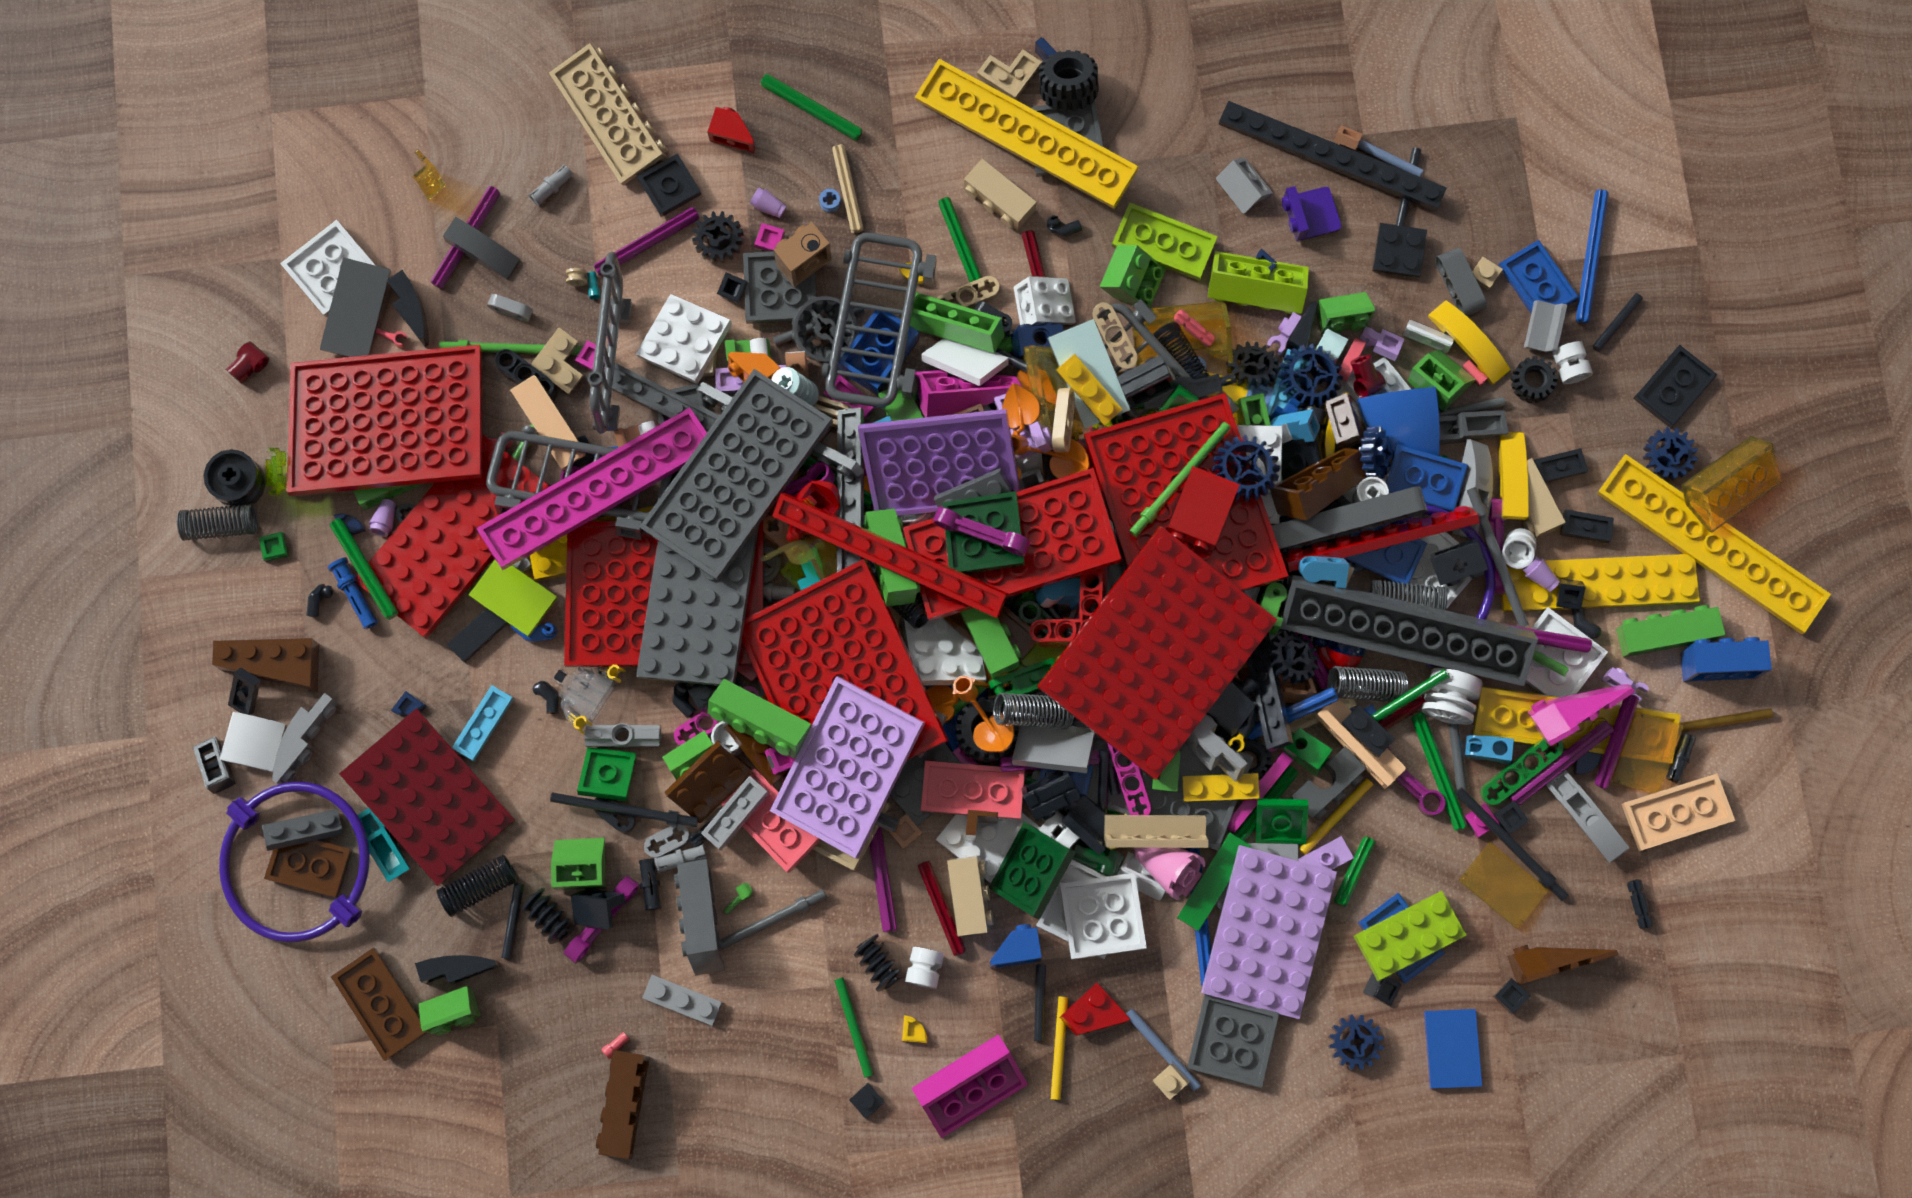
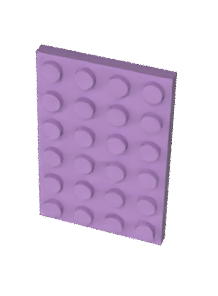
(847, 767)
(1269, 932)

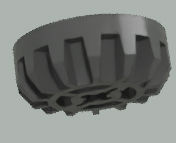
(810, 312)

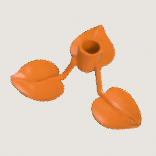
(1025, 409)
(987, 734)

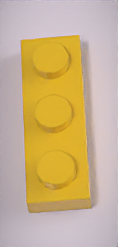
(1089, 389)
(1220, 787)

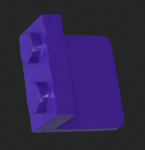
(1310, 212)

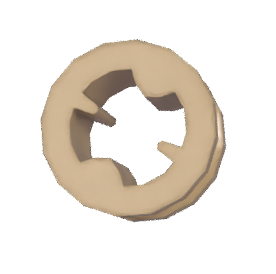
(576, 277)

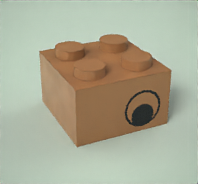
(802, 254)

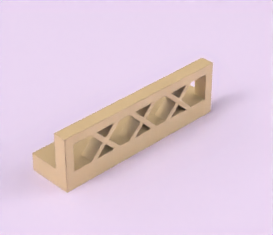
(1156, 831)

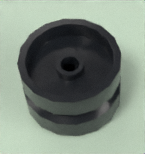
(234, 478)

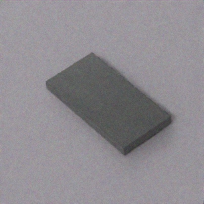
(355, 308)

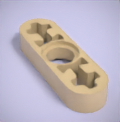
(970, 287)
(1128, 348)
(1063, 420)

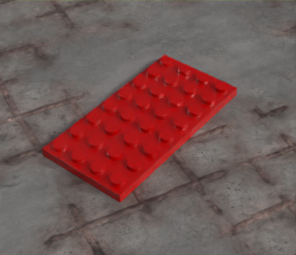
(1066, 533)
(438, 546)

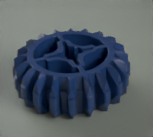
(1328, 375)
(1254, 474)

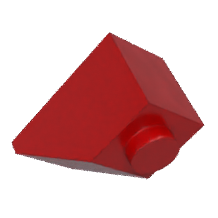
(729, 130)

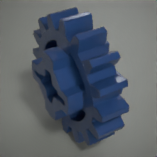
(1674, 444)
(1375, 452)
(1357, 1054)

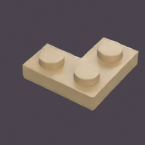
(1010, 79)
(552, 361)

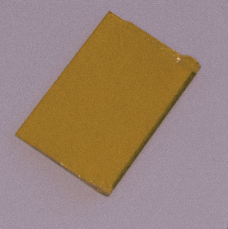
(1646, 752)
(1503, 885)

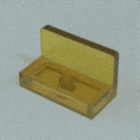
(428, 177)

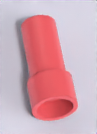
(1480, 377)
(615, 1045)

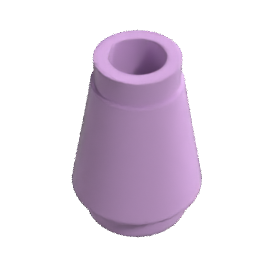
(767, 203)
(383, 518)
(1541, 574)

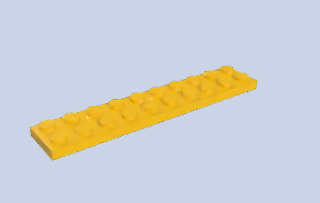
(1027, 133)
(1723, 552)

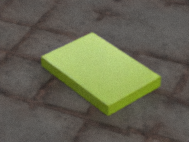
(513, 597)

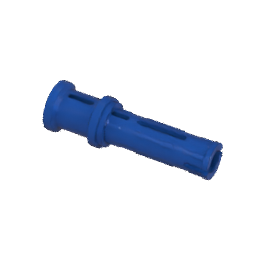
(348, 584)

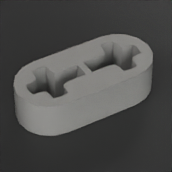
(510, 308)
(663, 836)

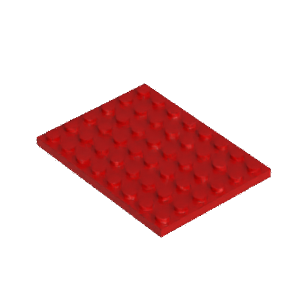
(385, 420)
(1142, 459)
(610, 595)
(841, 632)
(1157, 653)

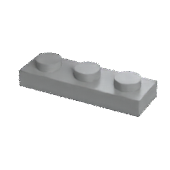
(735, 813)
(682, 1000)

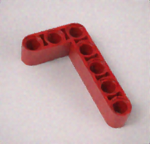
(1058, 626)

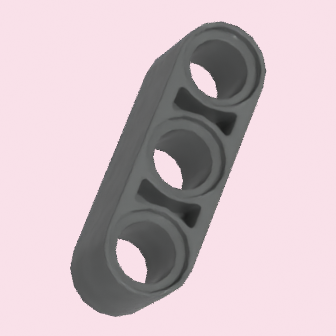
(1461, 282)

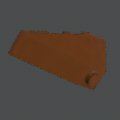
(1544, 961)

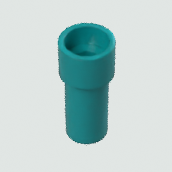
(593, 291)

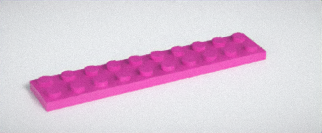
(592, 490)

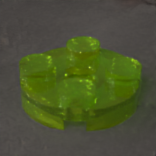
(274, 471)

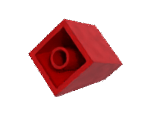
(1202, 509)

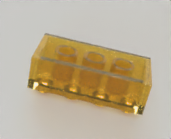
(1732, 482)

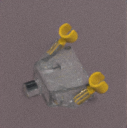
(586, 692)

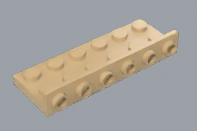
(608, 113)

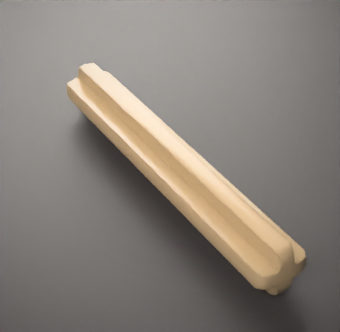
(847, 188)

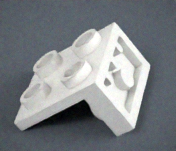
(1044, 301)

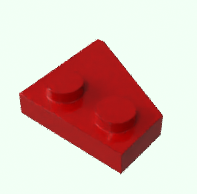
(1093, 1012)

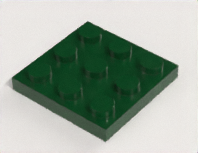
(976, 555)
(1032, 870)

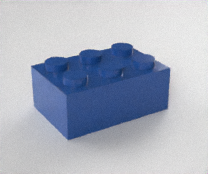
(879, 344)
(1725, 660)

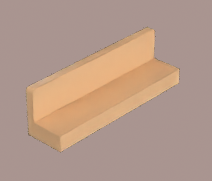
(545, 417)
(1382, 769)

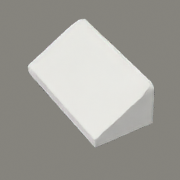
(1428, 336)
(1145, 882)

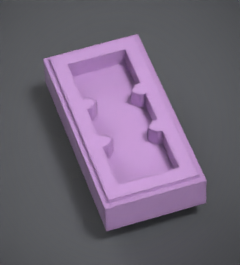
(1330, 855)

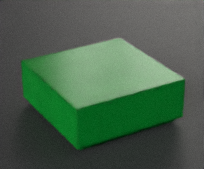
(273, 546)

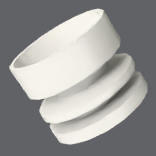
(1452, 697)

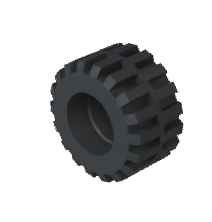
(1068, 80)
(964, 734)

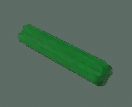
(1354, 871)

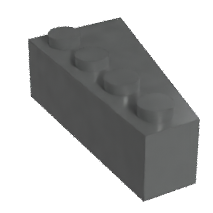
(699, 917)

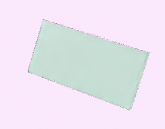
(1088, 346)

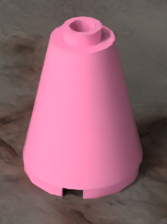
(1172, 868)

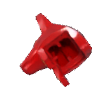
(819, 494)

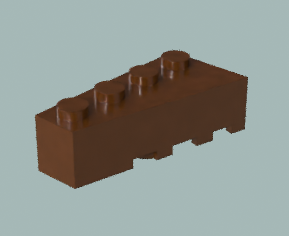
(1318, 485)
(273, 660)
(623, 1104)

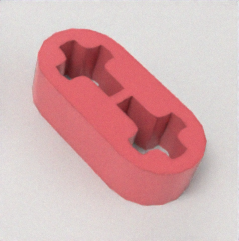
(1354, 352)

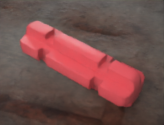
(1194, 328)

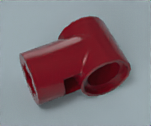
(248, 360)
(1368, 379)

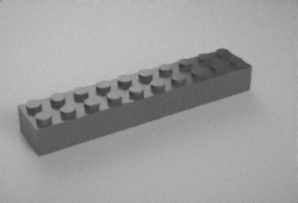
(1408, 630)

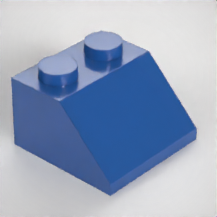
(1019, 948)

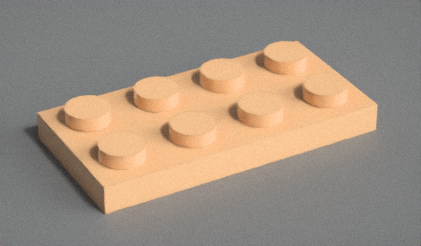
(1678, 812)

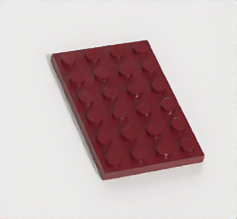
(427, 797)

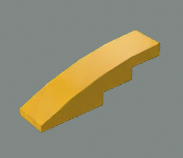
(1513, 476)

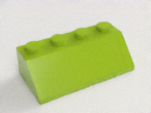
(1251, 283)

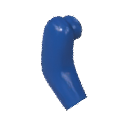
(541, 633)

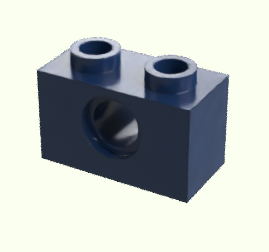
(1025, 335)

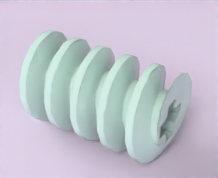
(797, 384)

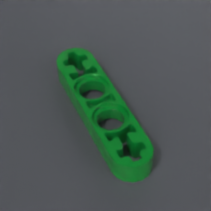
(1523, 772)

